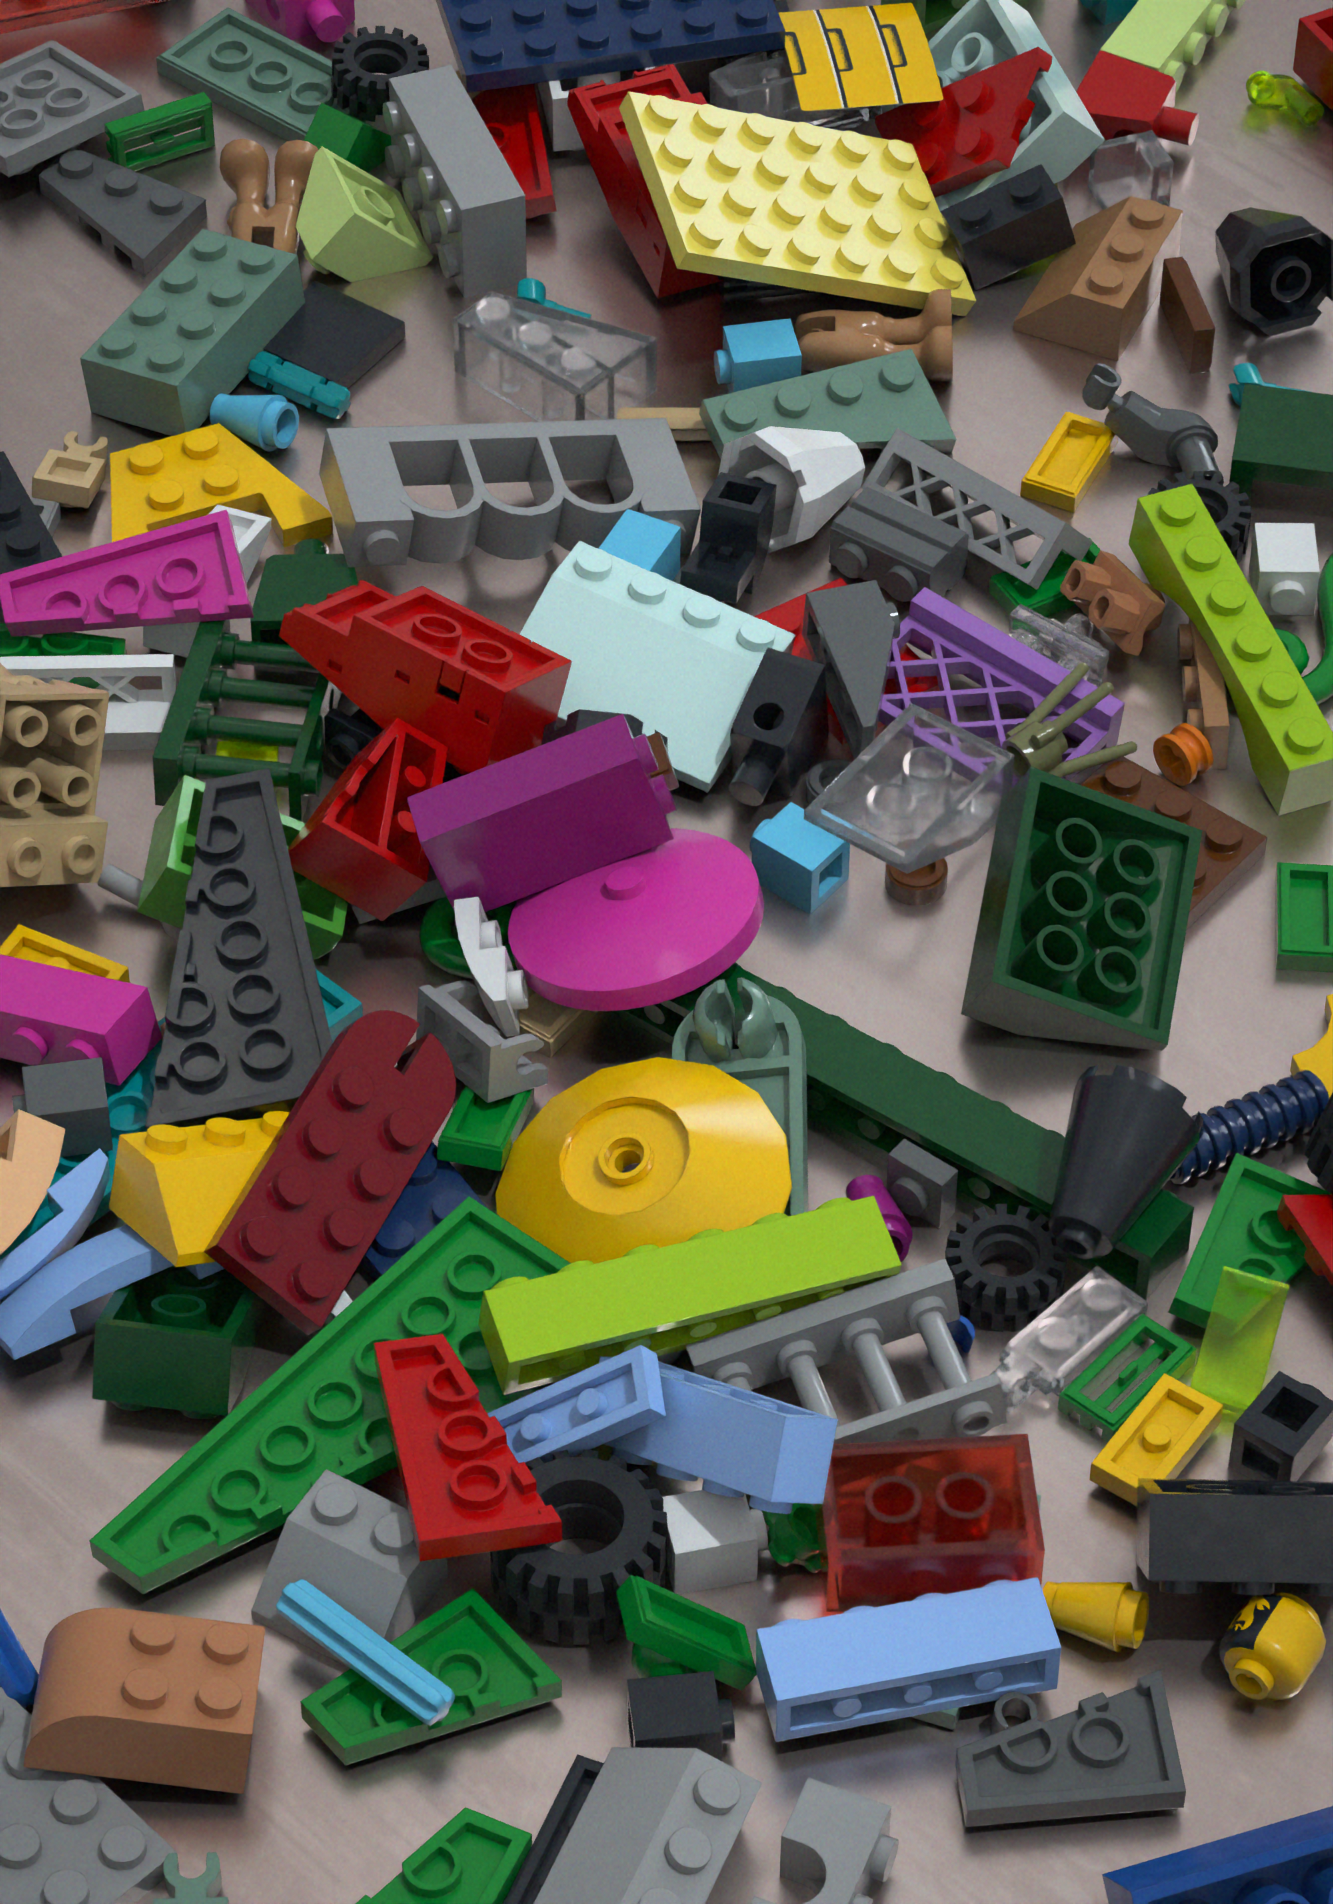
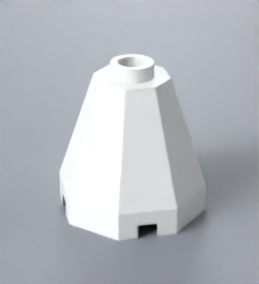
(812, 475)

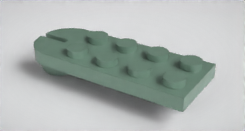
(768, 1061)

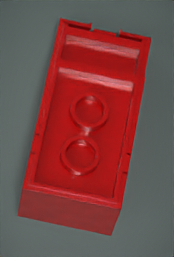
(621, 178)
(434, 668)

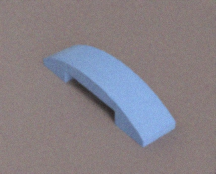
(74, 1204)
(41, 1306)

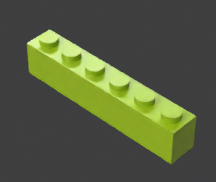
(681, 1291)

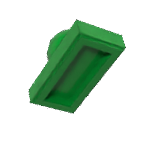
(682, 1636)

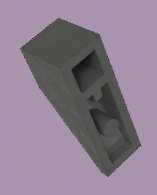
(853, 637)

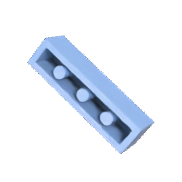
(734, 1442)
(906, 1658)

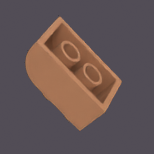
(147, 1698)

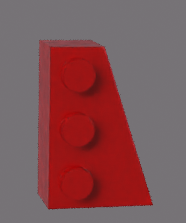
(363, 831)

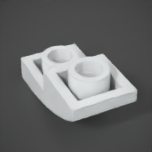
(498, 984)

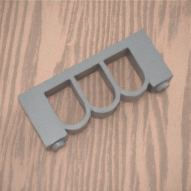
(383, 526)

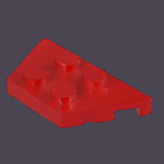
(974, 124)

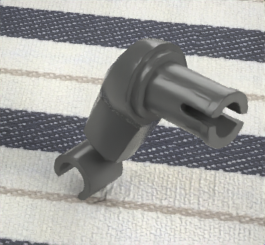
(1150, 431)

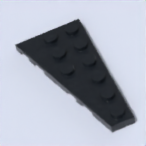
(243, 982)

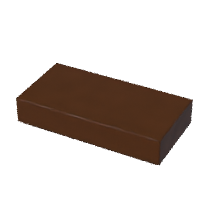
(1187, 315)

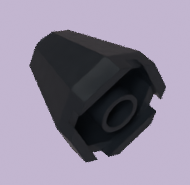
(1274, 268)

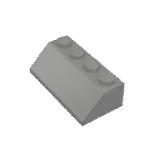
(651, 1830)

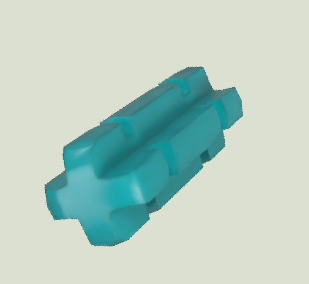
(299, 385)

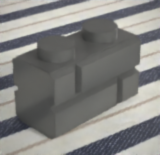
(897, 546)

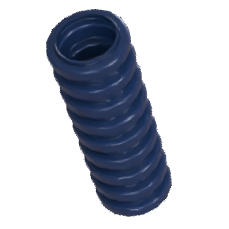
(1255, 1123)

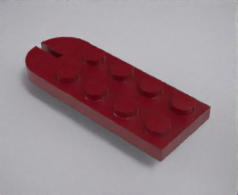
(337, 1166)

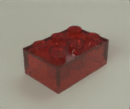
(927, 1519)

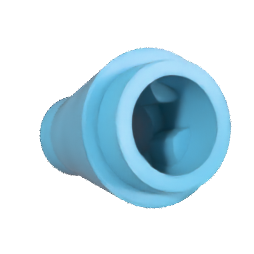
(259, 419)

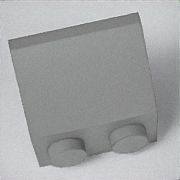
(355, 1553)

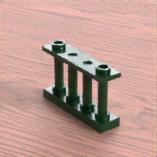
(206, 685)

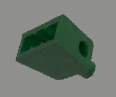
(295, 580)

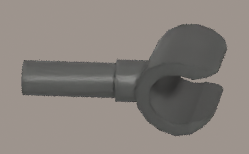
(1012, 1704)

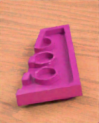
(143, 580)

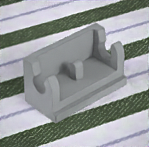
(477, 1051)

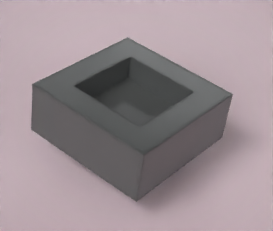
(921, 1183)

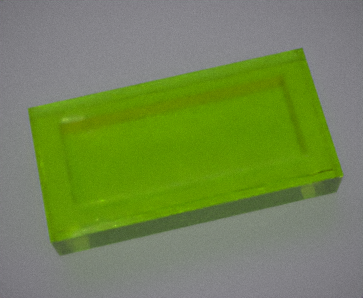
(1239, 1338)

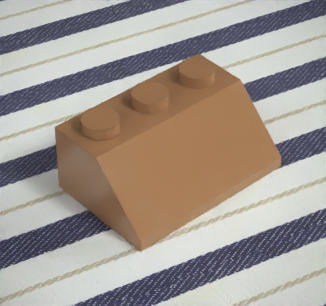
(1105, 281)

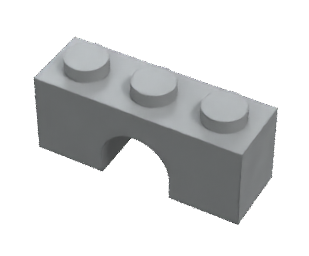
(836, 1844)

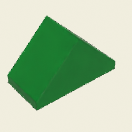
(348, 137)

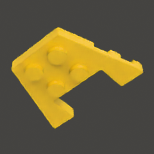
(197, 470)

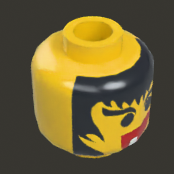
(1274, 1644)

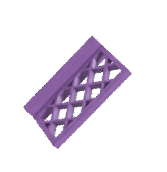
(997, 663)

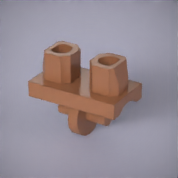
(1115, 600)

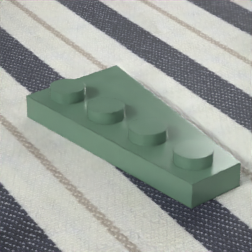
(857, 399)

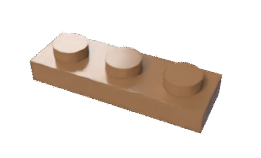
(1205, 687)

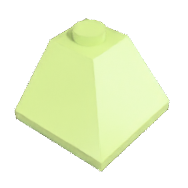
(356, 223)

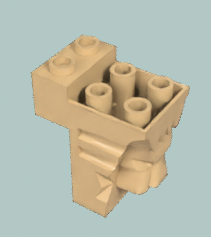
(50, 781)

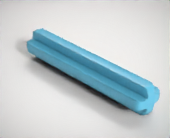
(365, 1652)

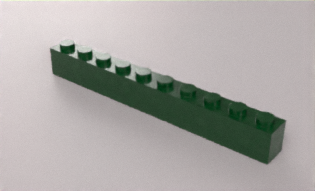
(883, 1096)

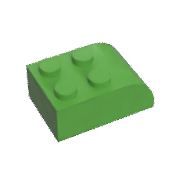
(172, 862)

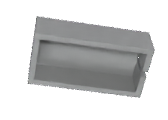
(456, 181)

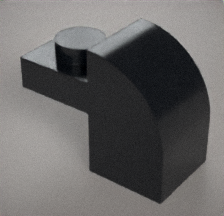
(732, 538)

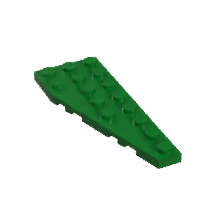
(323, 1404)

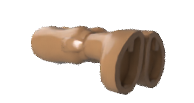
(247, 172)
(847, 337)

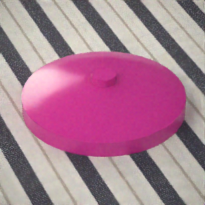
(640, 925)

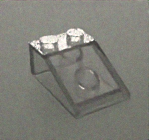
(916, 792)

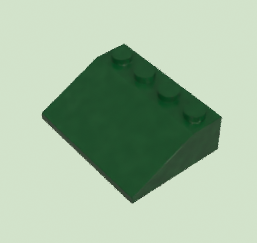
(1082, 917)

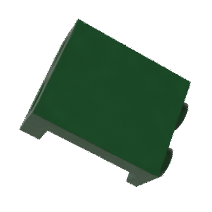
(1283, 439)

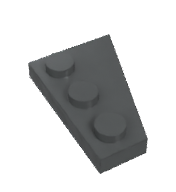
(125, 206)
(1088, 1762)

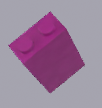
(544, 815)

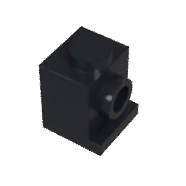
(1281, 1431)

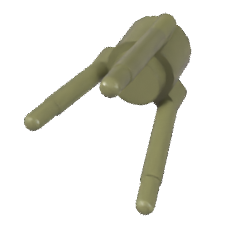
(1044, 743)

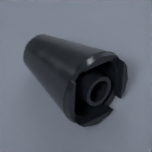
(1116, 1156)

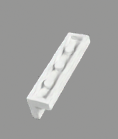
(133, 715)

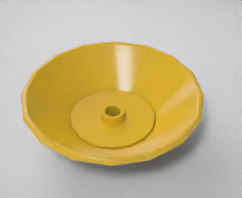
(702, 1149)

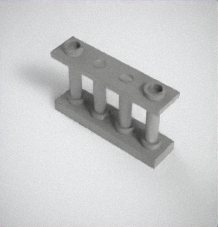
(859, 1326)

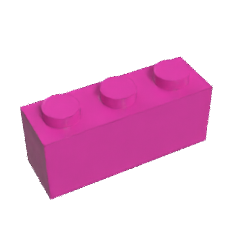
(73, 1016)

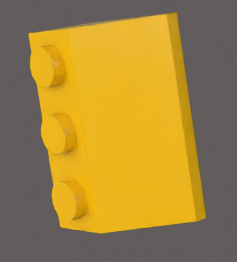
(184, 1180)

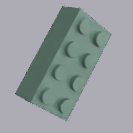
(192, 333)

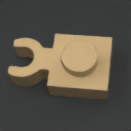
(71, 474)

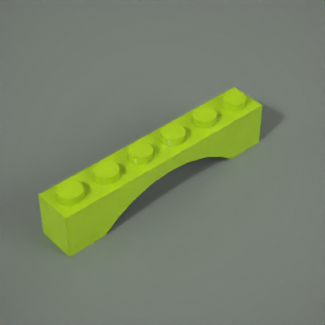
(1278, 715)

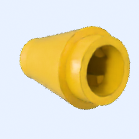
(1099, 1612)

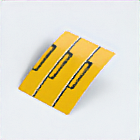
(860, 57)

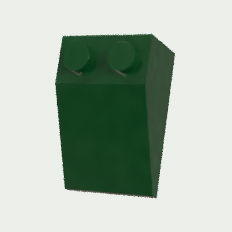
(176, 1343)

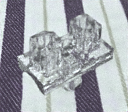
(1062, 643)

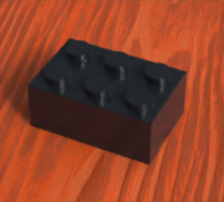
(1235, 1534)

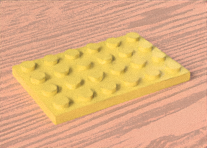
(793, 204)

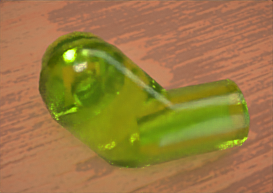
(1283, 94)

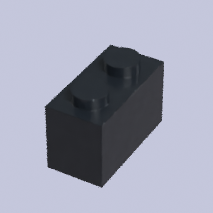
(1009, 226)

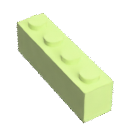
(1169, 33)

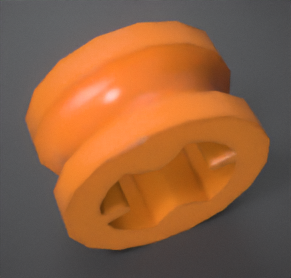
(1183, 754)

